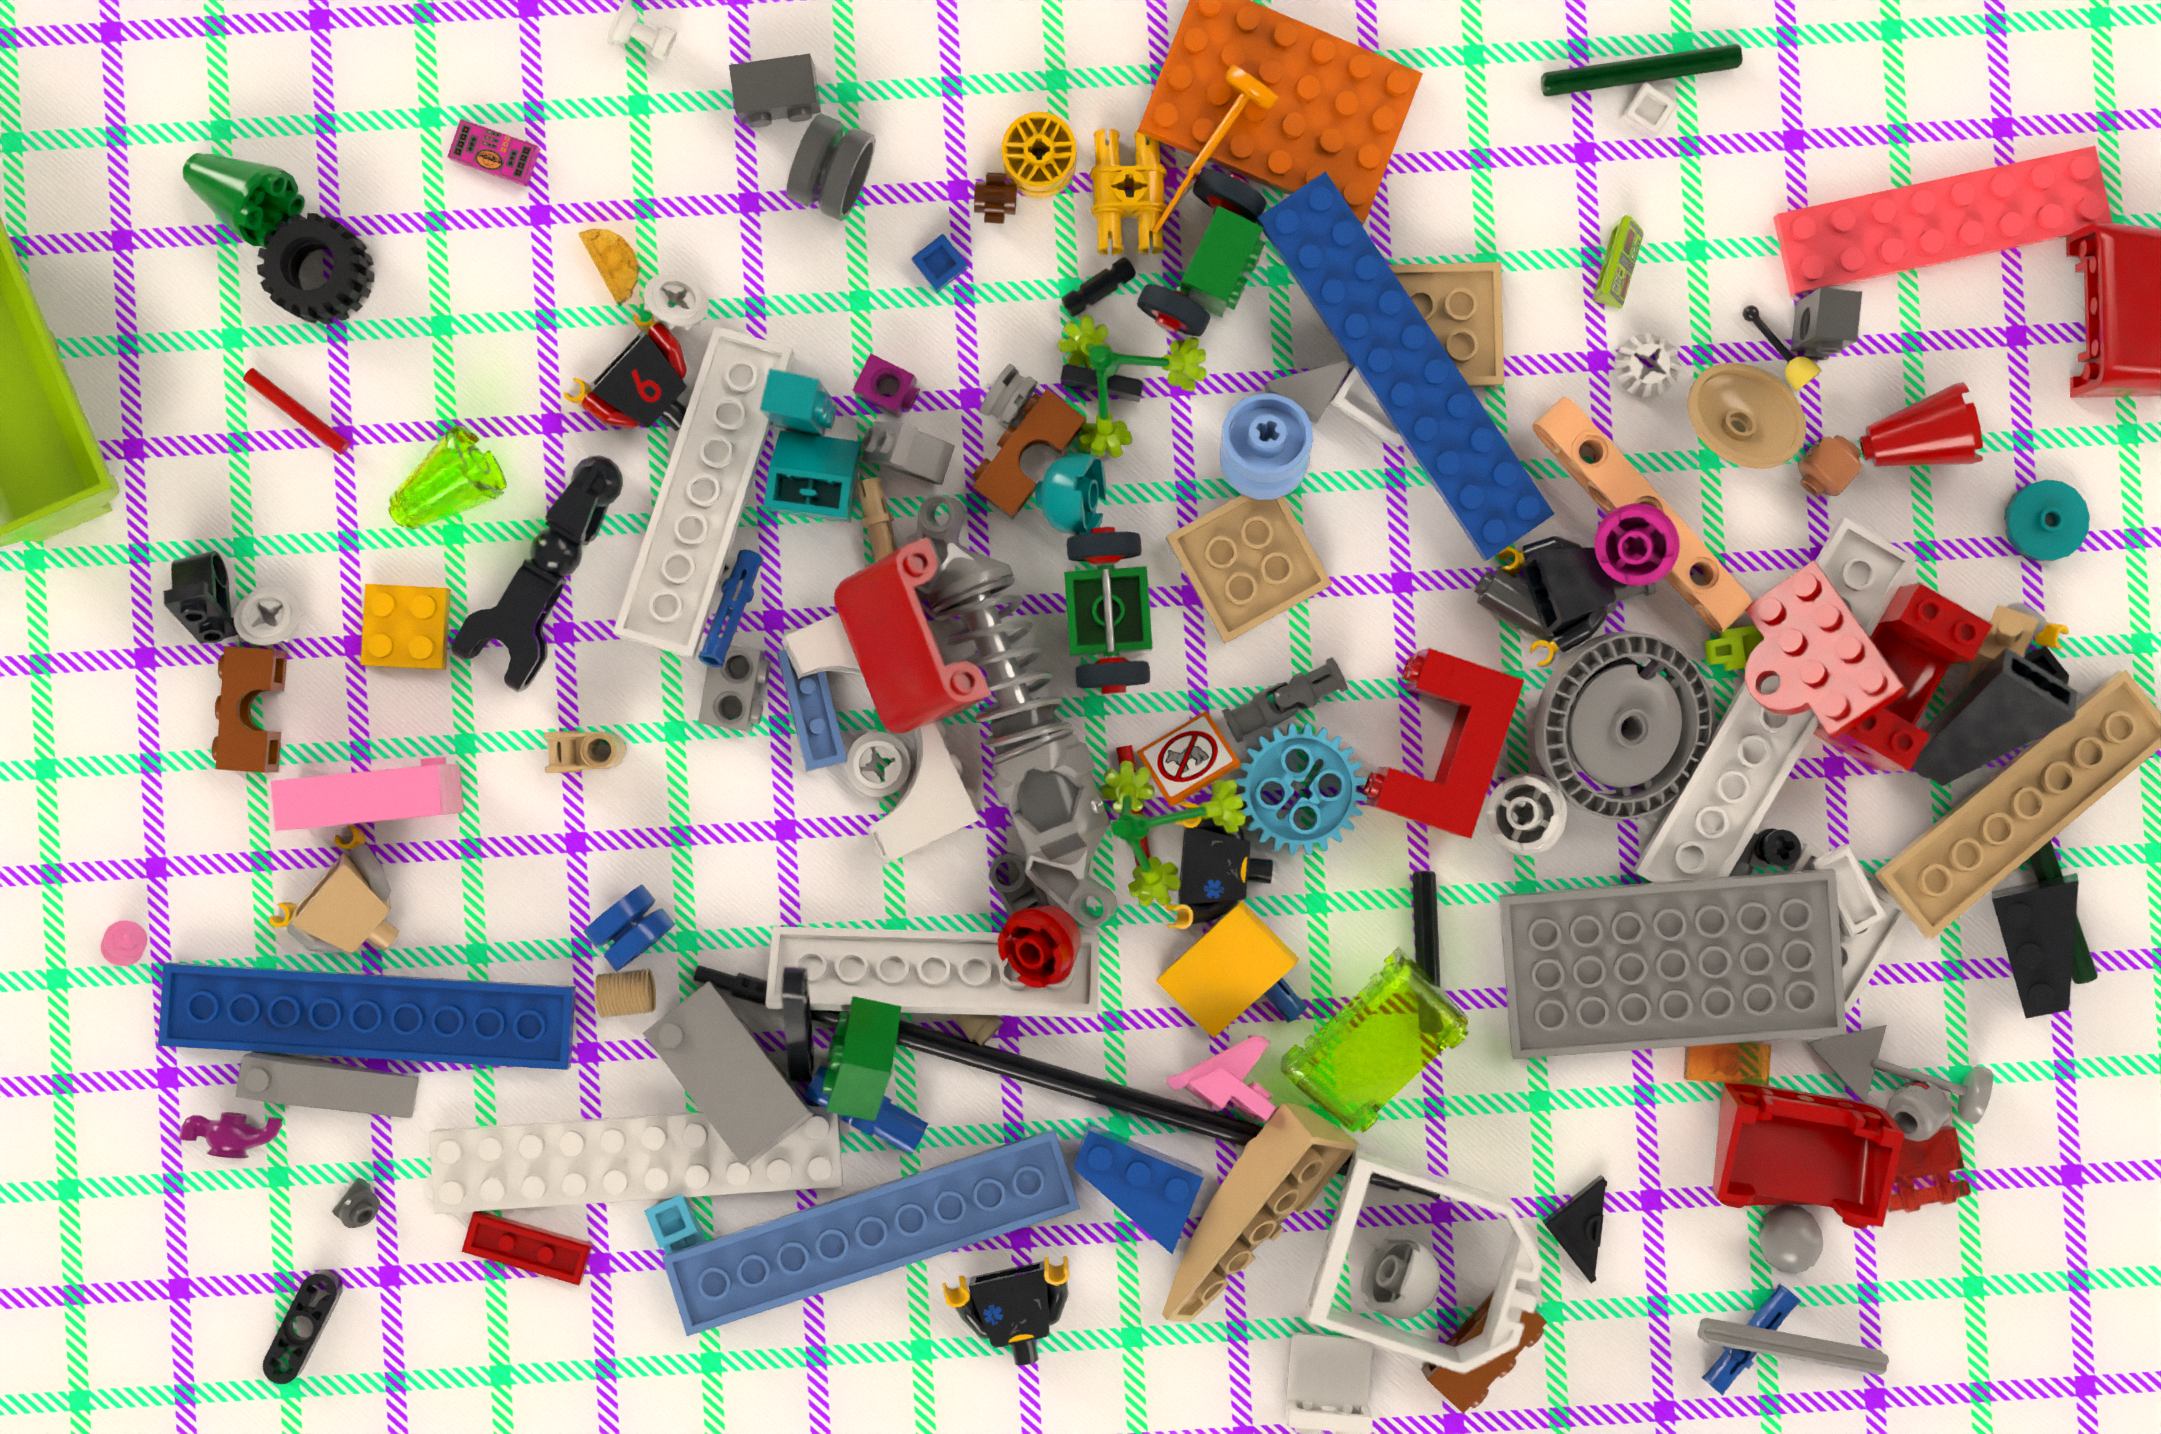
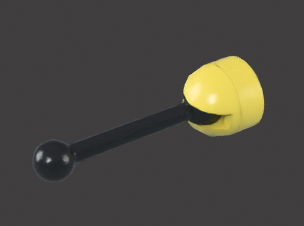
(1799, 369)

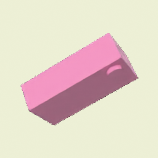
(368, 796)

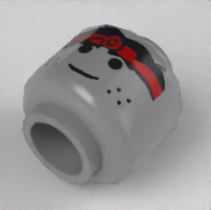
(1919, 1109)

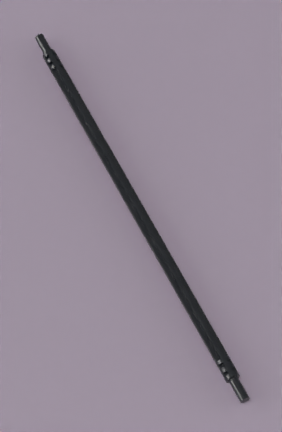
(1046, 1075)

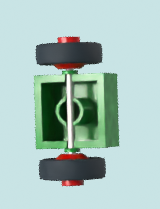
(1217, 267)
(1108, 610)

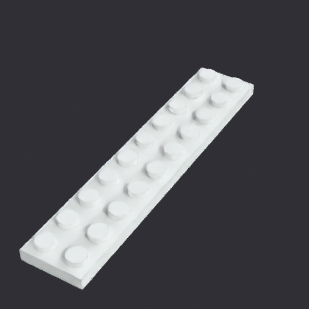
(1757, 748)
(620, 1162)

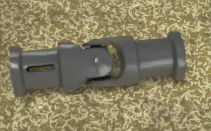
(1300, 693)

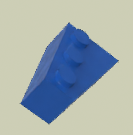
(1140, 1181)

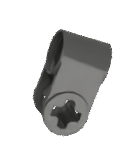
(1019, 893)

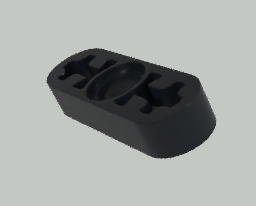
(300, 1357)

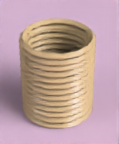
(625, 993)

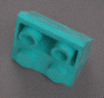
(813, 476)

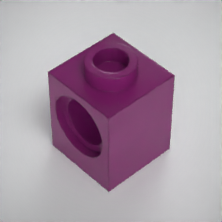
(871, 376)

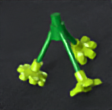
(1087, 345)
(1128, 792)

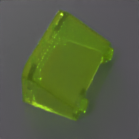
(1376, 1043)

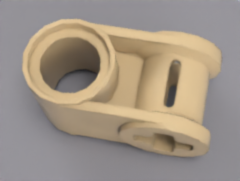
(576, 751)

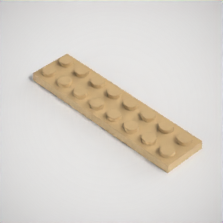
(2023, 805)

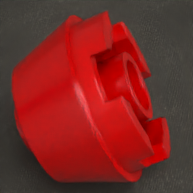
(1040, 945)

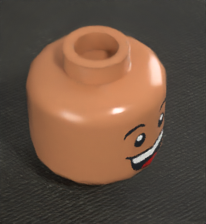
(1829, 466)

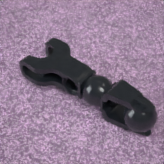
(539, 582)

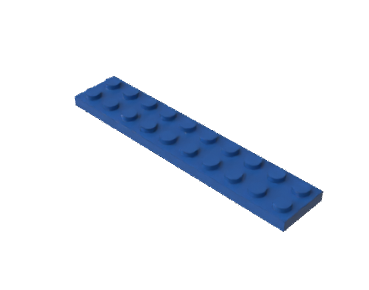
(1404, 366)
(367, 1016)

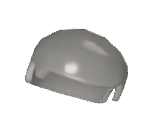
(1791, 1239)

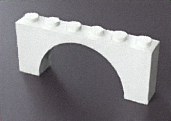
(936, 796)

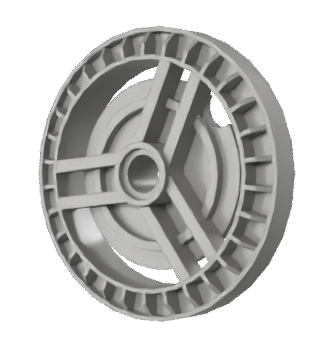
(1662, 731)

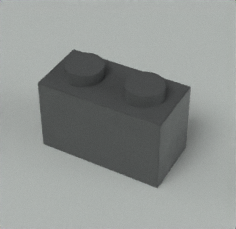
(775, 90)

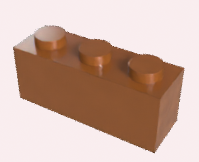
(1471, 1387)

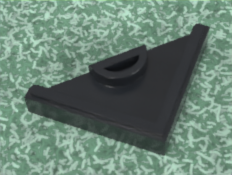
(1579, 1226)

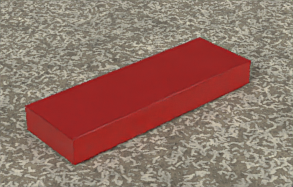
(527, 1247)

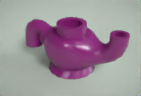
(230, 1135)

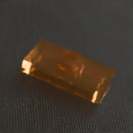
(1729, 1063)

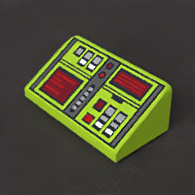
(1619, 262)

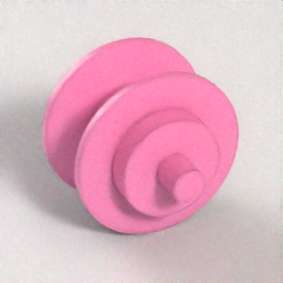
(124, 943)

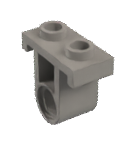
(907, 451)

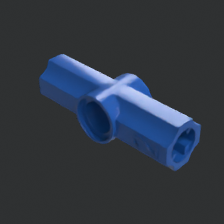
(891, 1123)

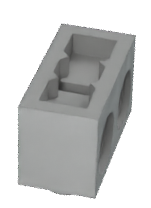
(721, 685)

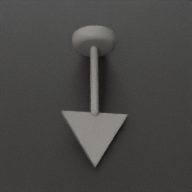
(1856, 1058)

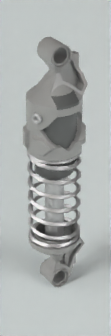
(1039, 761)

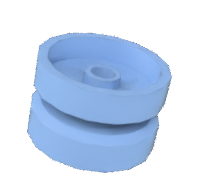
(1265, 446)

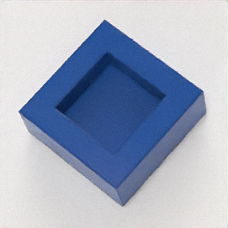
(940, 263)

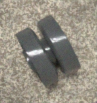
(830, 166)

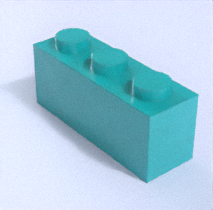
(797, 403)

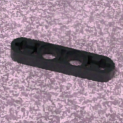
(798, 1023)

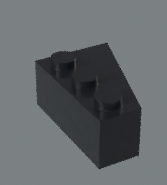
(2039, 940)

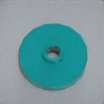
(2027, 524)

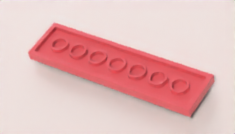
(1941, 220)

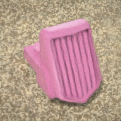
(1221, 1080)

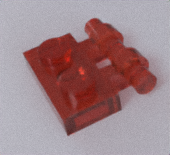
(1926, 1158)

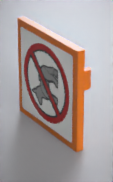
(1189, 758)

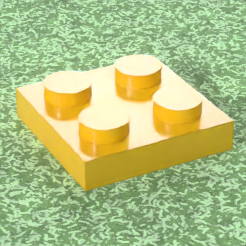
(405, 626)

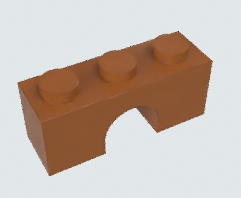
(1047, 423)
(239, 740)

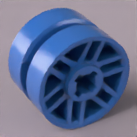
(629, 928)

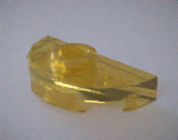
(614, 261)

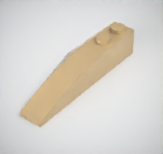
(1273, 1177)

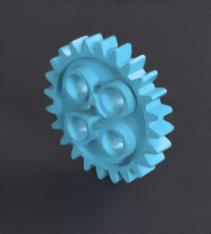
(1329, 812)

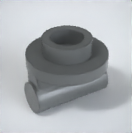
(357, 1205)

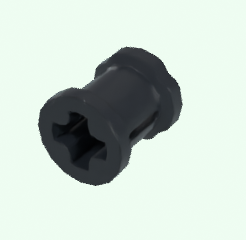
(1785, 855)

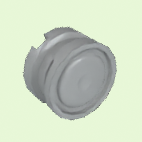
(1008, 396)

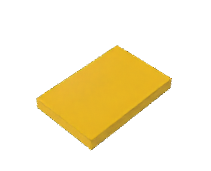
(1227, 969)

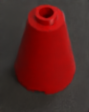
(1927, 433)

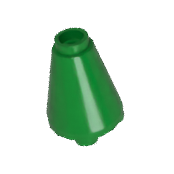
(244, 194)

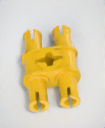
(1110, 198)

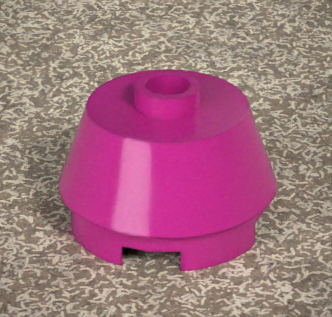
(1637, 544)

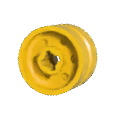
(1039, 133)

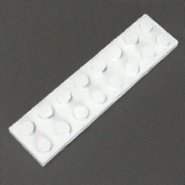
(701, 495)
(925, 973)

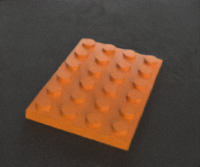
(1333, 110)

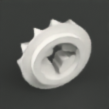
(672, 288)
(1629, 368)
(276, 602)
(861, 754)

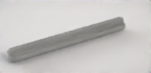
(1792, 1346)

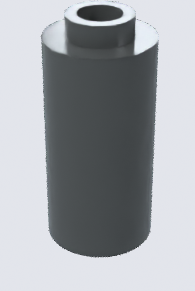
(1511, 601)

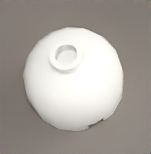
(1401, 1278)

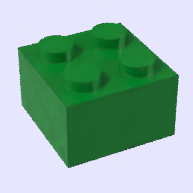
(861, 1058)

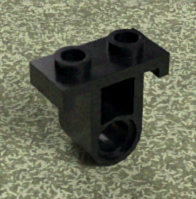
(201, 597)

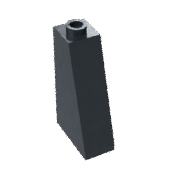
(1993, 716)

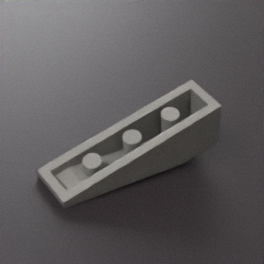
(325, 1085)

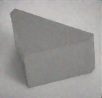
(1311, 388)

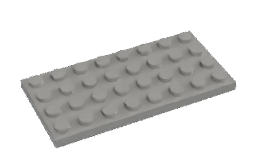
(1673, 964)

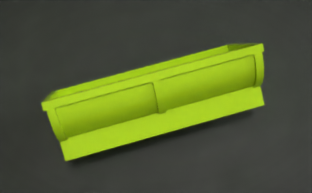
(47, 449)

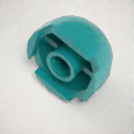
(1072, 493)

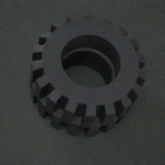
(290, 248)

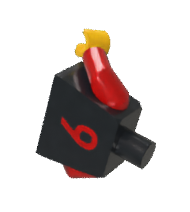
(639, 382)

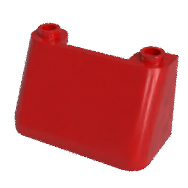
(2120, 310)
(897, 646)
(1806, 1151)

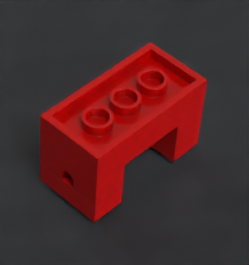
(1919, 642)
(1472, 749)

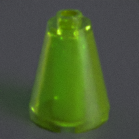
(447, 481)

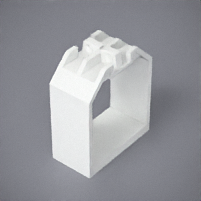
(1509, 1298)

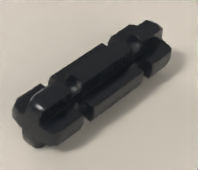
(1098, 286)

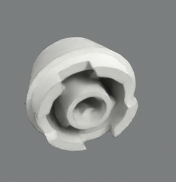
(1526, 814)

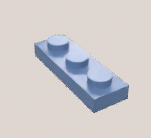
(813, 717)

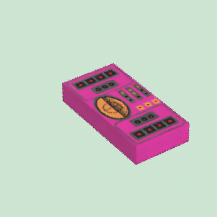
(493, 152)

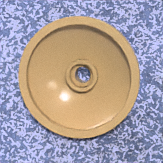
(1746, 415)

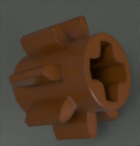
(995, 198)

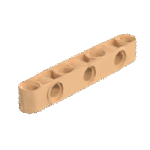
(1616, 483)

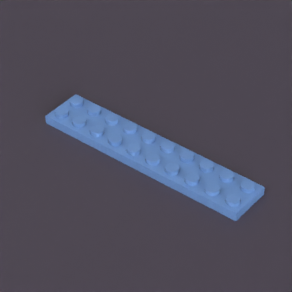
(870, 1232)

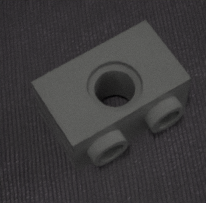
(1826, 322)

